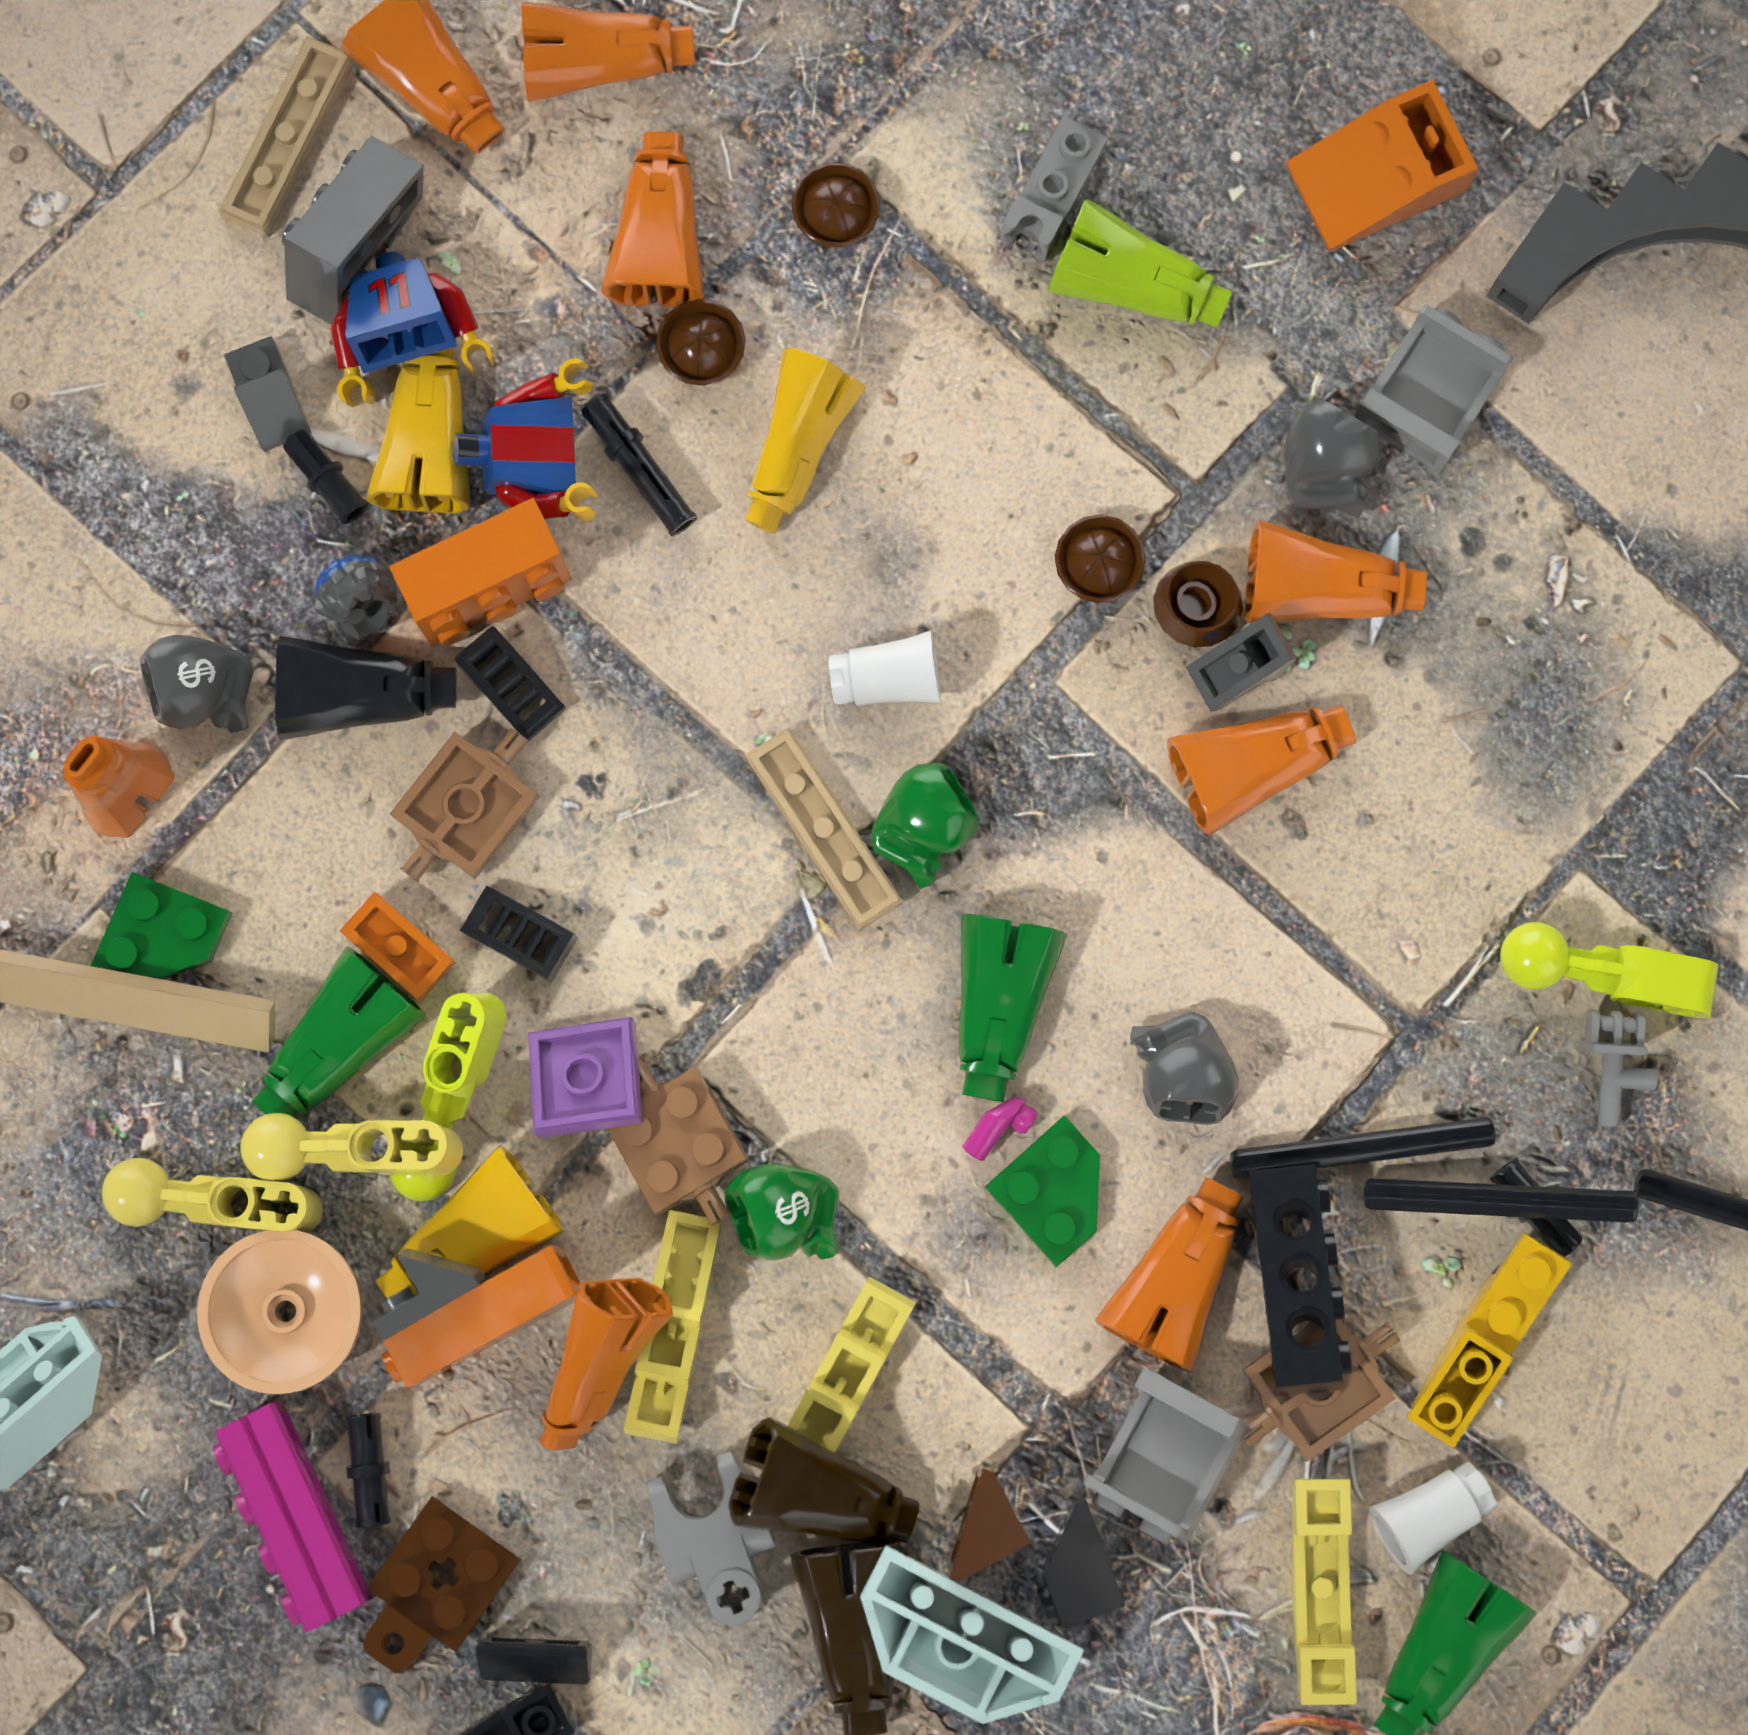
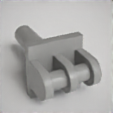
(1614, 1074)

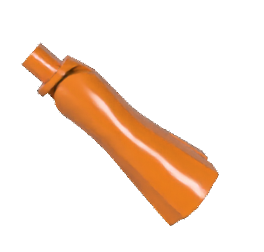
(587, 49)
(419, 61)
(656, 230)
(1321, 579)
(1254, 760)
(110, 776)
(1174, 1284)
(604, 1338)

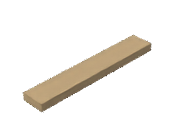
(137, 1001)

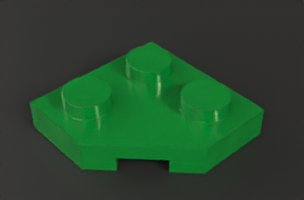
(160, 931)
(1052, 1191)

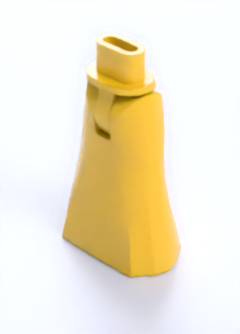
(807, 410)
(416, 453)
(482, 1222)

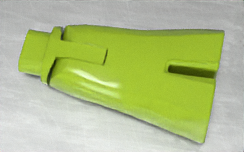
(1126, 269)

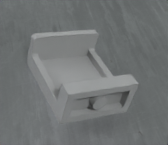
(1433, 387)
(1167, 1458)

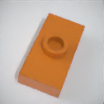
(397, 946)

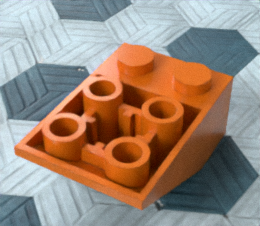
(1383, 167)

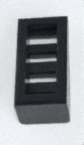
(478, 652)
(553, 957)

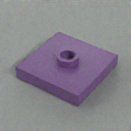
(585, 1077)

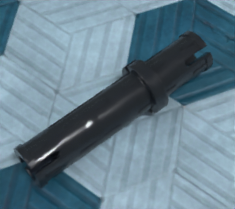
(626, 447)

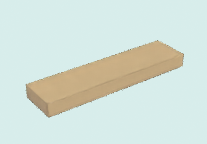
(286, 136)
(823, 829)

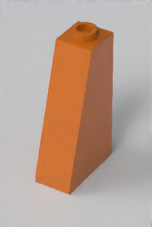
(482, 1317)

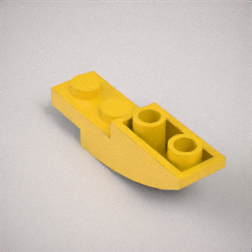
(1487, 1338)

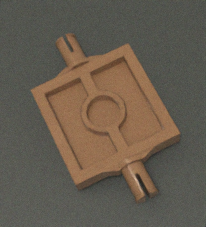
(464, 805)
(681, 1145)
(1322, 1418)

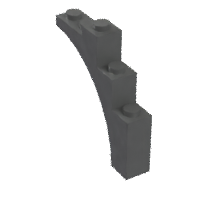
(1647, 212)

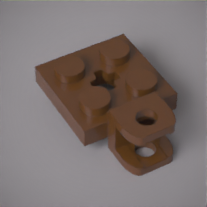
(418, 1608)

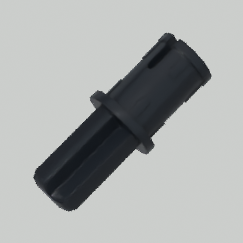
(325, 476)
(1556, 1233)

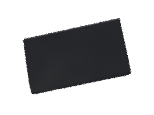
(534, 1660)

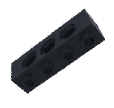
(1297, 1366)

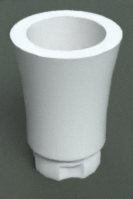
(887, 672)
(1432, 1515)

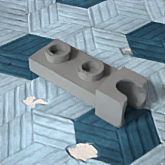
(1054, 186)

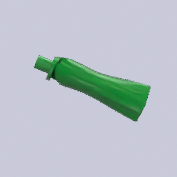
(1001, 995)
(341, 1031)
(1451, 1644)

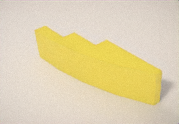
(668, 1360)
(851, 1364)

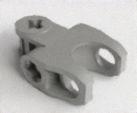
(710, 1546)

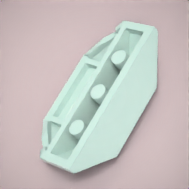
(44, 1392)
(962, 1642)

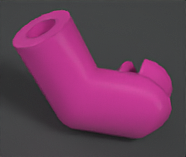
(995, 1122)

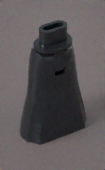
(344, 687)

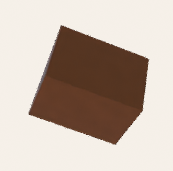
(987, 1528)

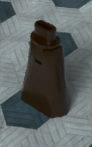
(815, 1491)
(831, 1591)

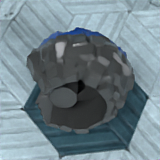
(356, 595)

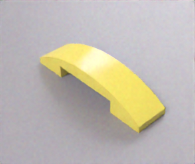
(1323, 1591)

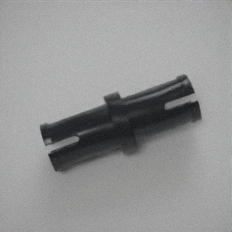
(368, 1470)

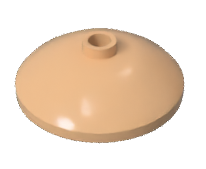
(242, 1318)

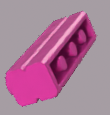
(292, 1516)

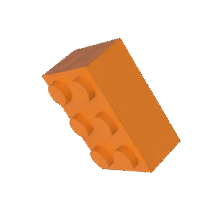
(481, 574)

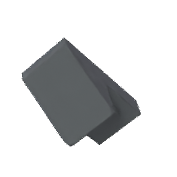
(266, 392)
(1242, 663)
(437, 1285)

